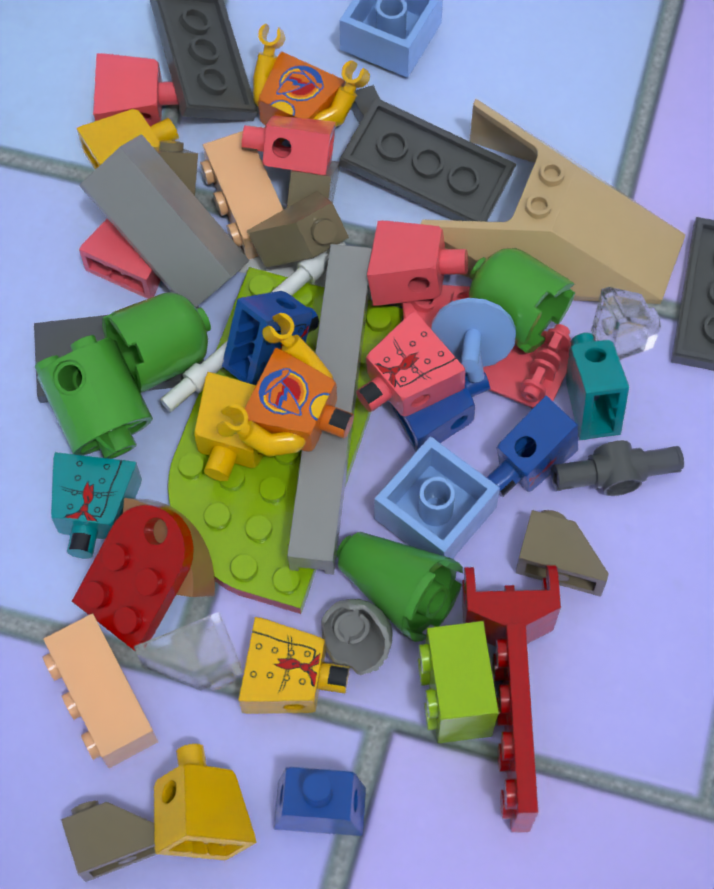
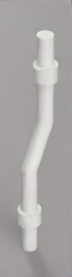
(194, 378)

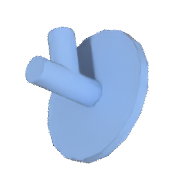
(475, 333)

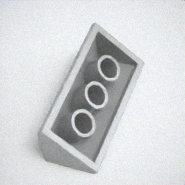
(163, 221)

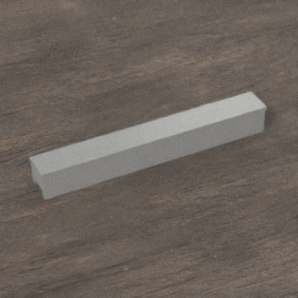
(324, 469)

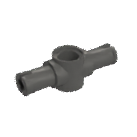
(617, 468)

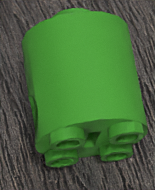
(94, 397)

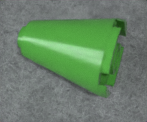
(401, 580)

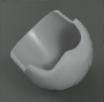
(357, 635)

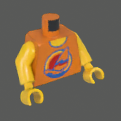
(300, 90)
(290, 400)

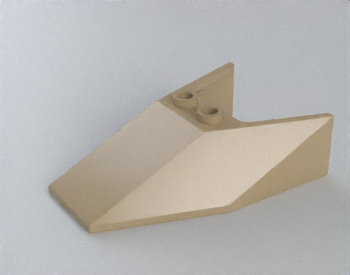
(569, 221)

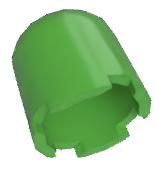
(525, 290)
(159, 337)

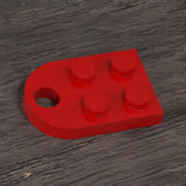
(136, 575)

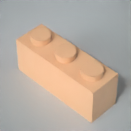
(241, 188)
(98, 692)

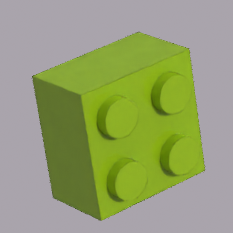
(460, 682)

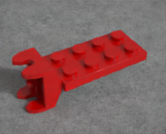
(510, 624)

